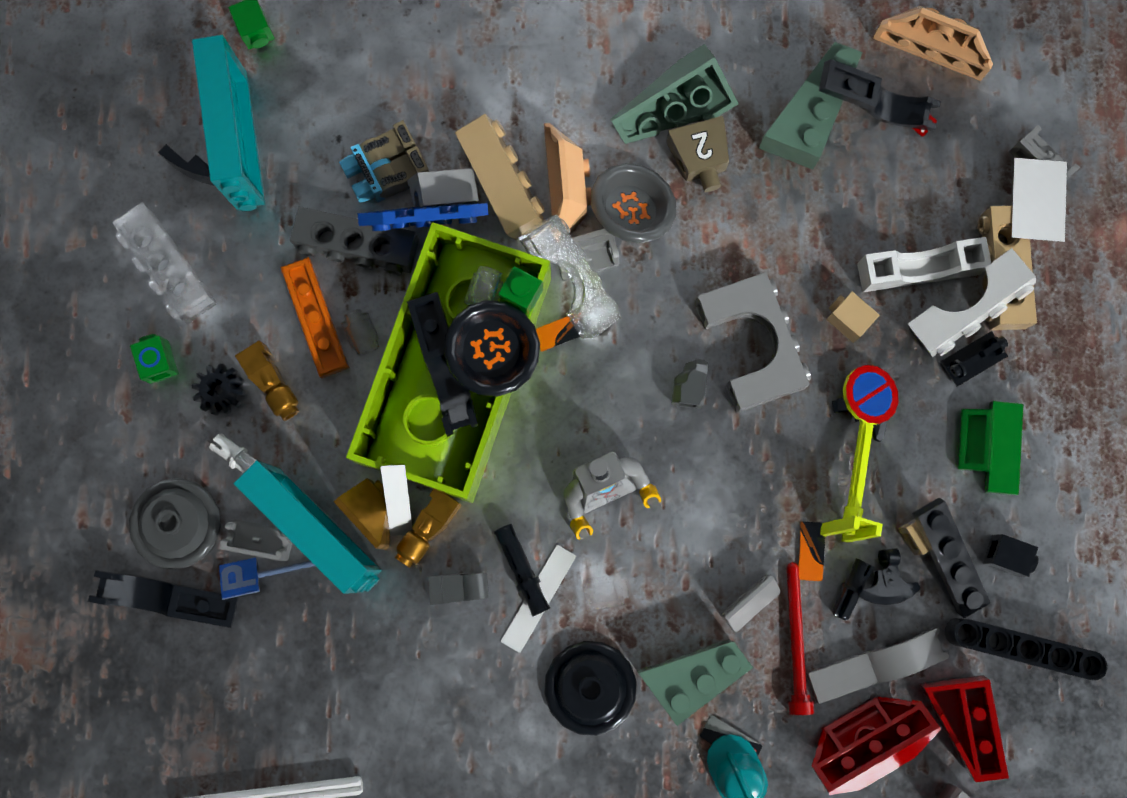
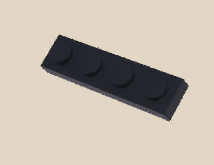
(951, 557)

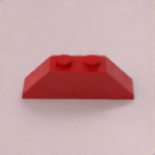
(872, 743)

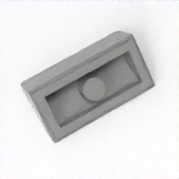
(751, 602)

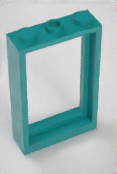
(228, 123)
(308, 528)

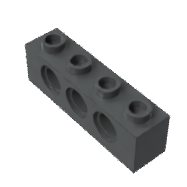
(312, 223)

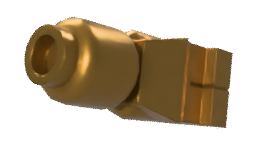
(268, 379)
(428, 525)

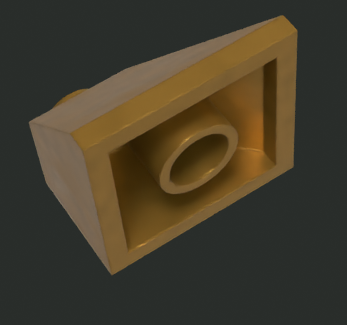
(367, 511)

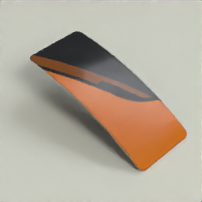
(556, 333)
(811, 551)

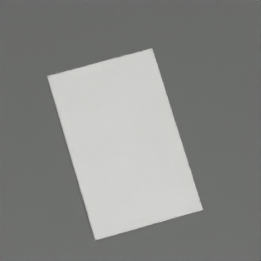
(1039, 199)

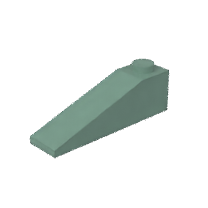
(682, 95)

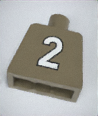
(700, 151)

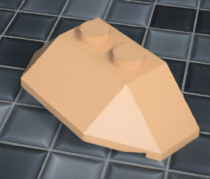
(938, 40)
(566, 177)

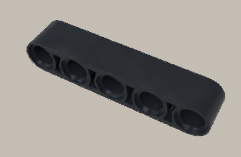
(1039, 649)

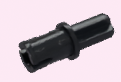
(849, 594)

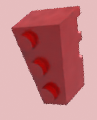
(972, 724)

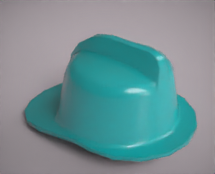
(736, 768)

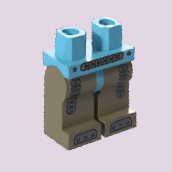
(385, 163)

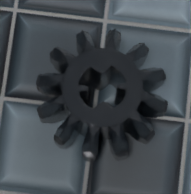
(228, 383)

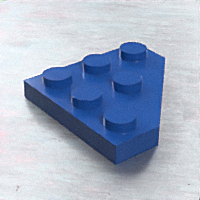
(422, 216)

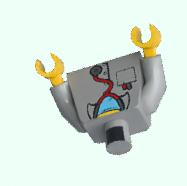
(604, 482)

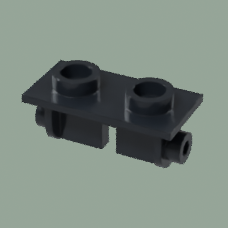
(975, 358)

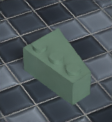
(695, 678)

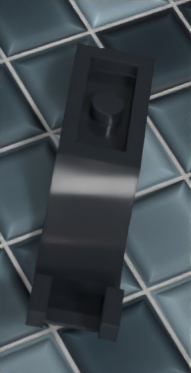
(866, 91)
(431, 328)
(164, 598)

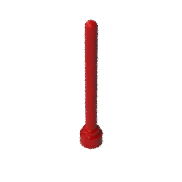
(800, 701)

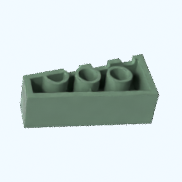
(808, 118)

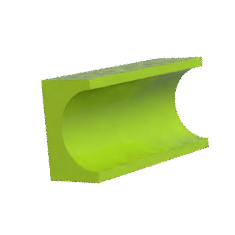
(403, 409)

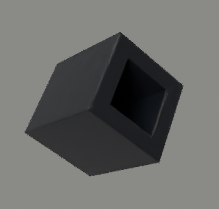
(1011, 555)

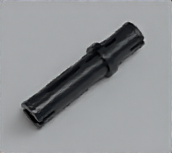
(524, 575)

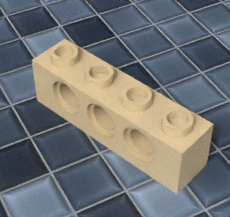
(996, 221)

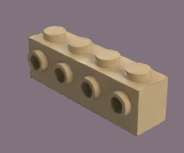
(500, 176)

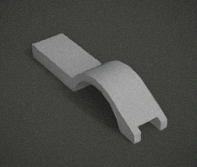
(877, 666)

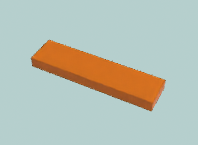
(315, 317)

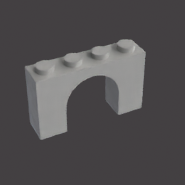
(757, 300)

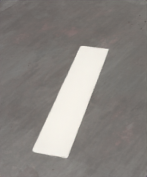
(396, 499)
(550, 578)

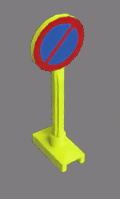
(871, 400)

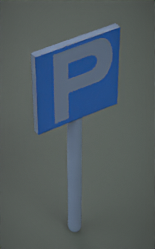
(243, 576)

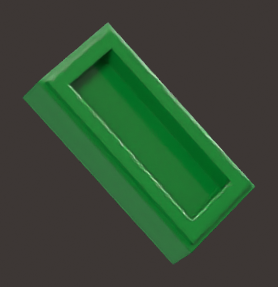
(976, 439)

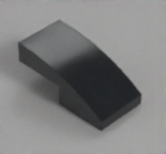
(195, 168)

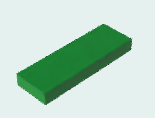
(1006, 449)

